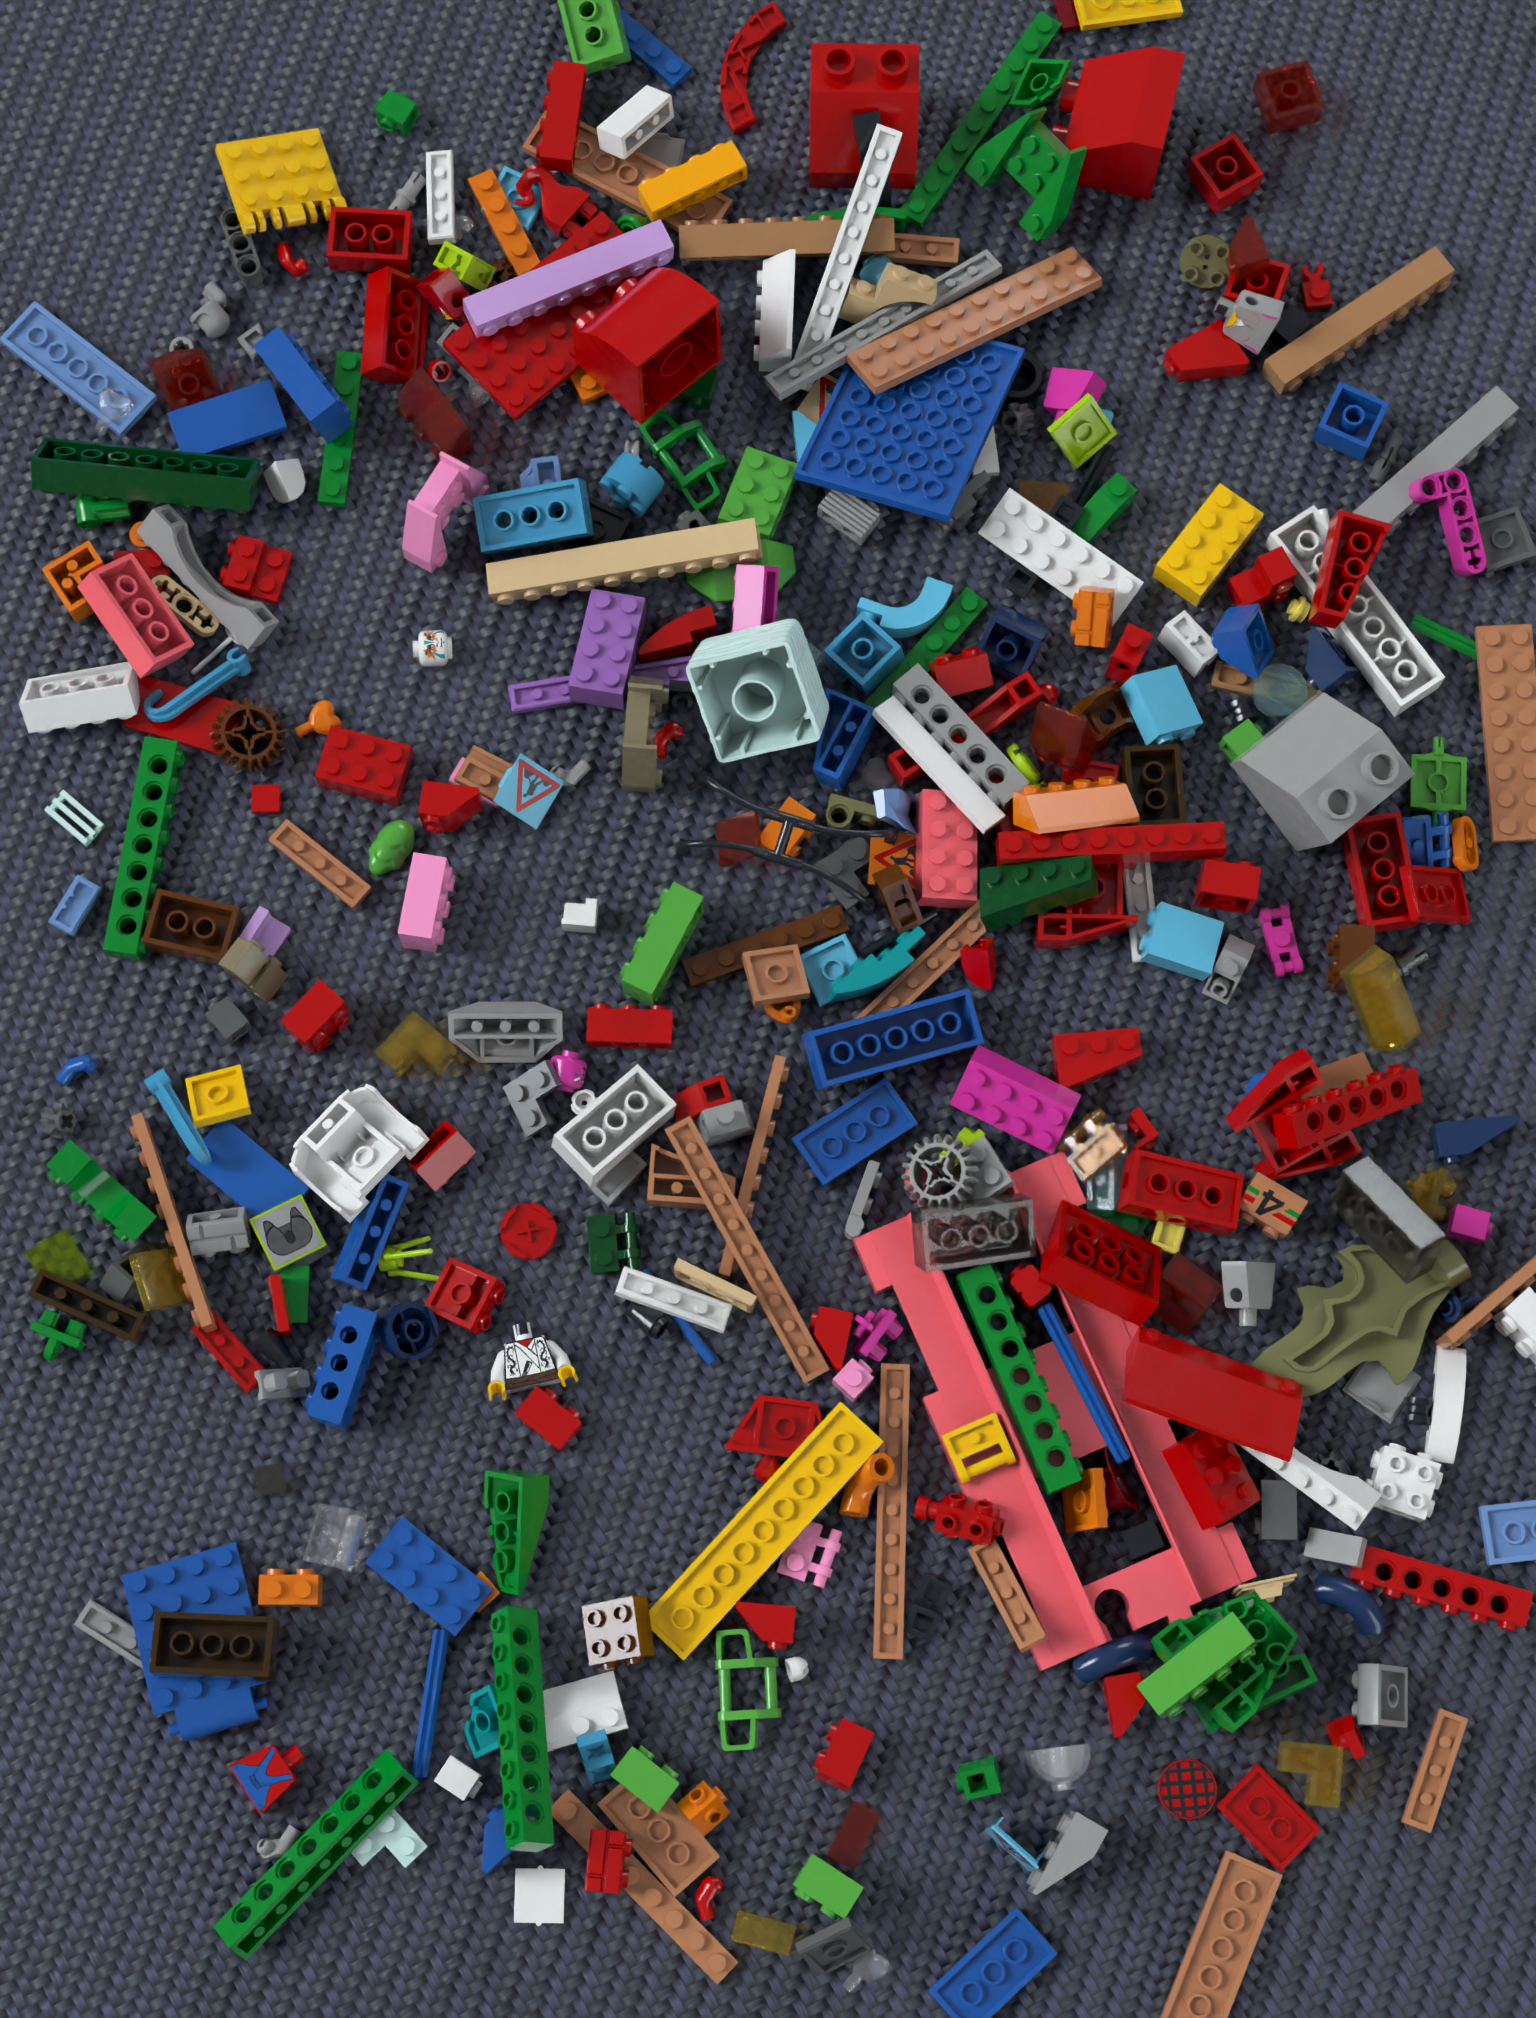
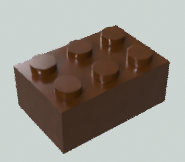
(191, 927)

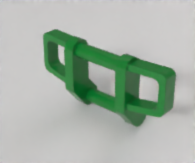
(706, 469)

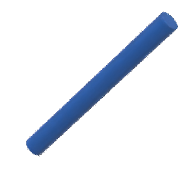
(692, 1336)

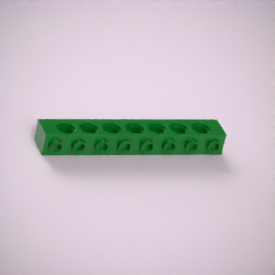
(154, 753)
(990, 1279)
(522, 1729)
(315, 1855)

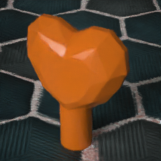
(320, 719)

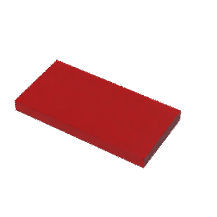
(190, 727)

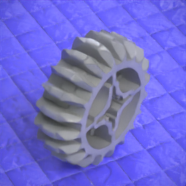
(945, 1163)

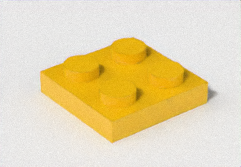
(218, 1096)

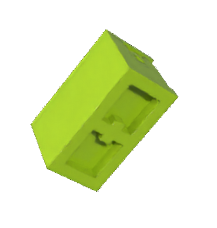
(465, 266)

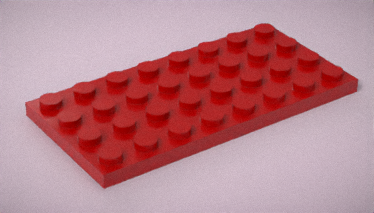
(537, 355)

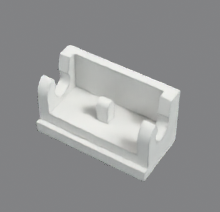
(1188, 643)

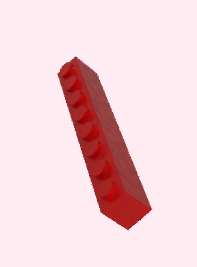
(1116, 844)

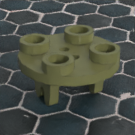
(1193, 259)

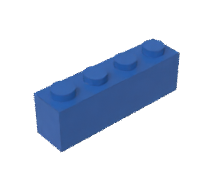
(370, 1233)

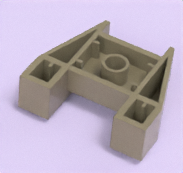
(639, 754)

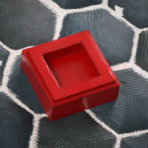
(266, 799)

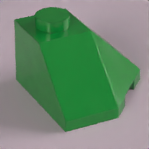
(1040, 82)

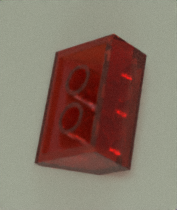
(433, 417)

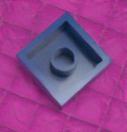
(1350, 421)

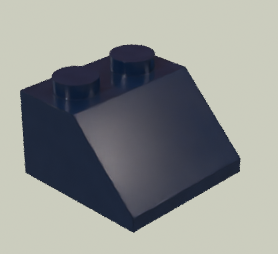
(1012, 642)

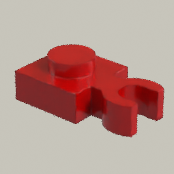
(1315, 292)

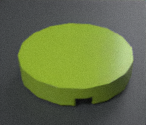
(1025, 765)

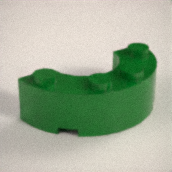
(101, 1191)

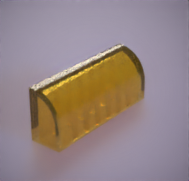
(1380, 1000)

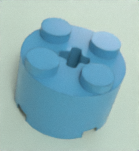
(632, 483)

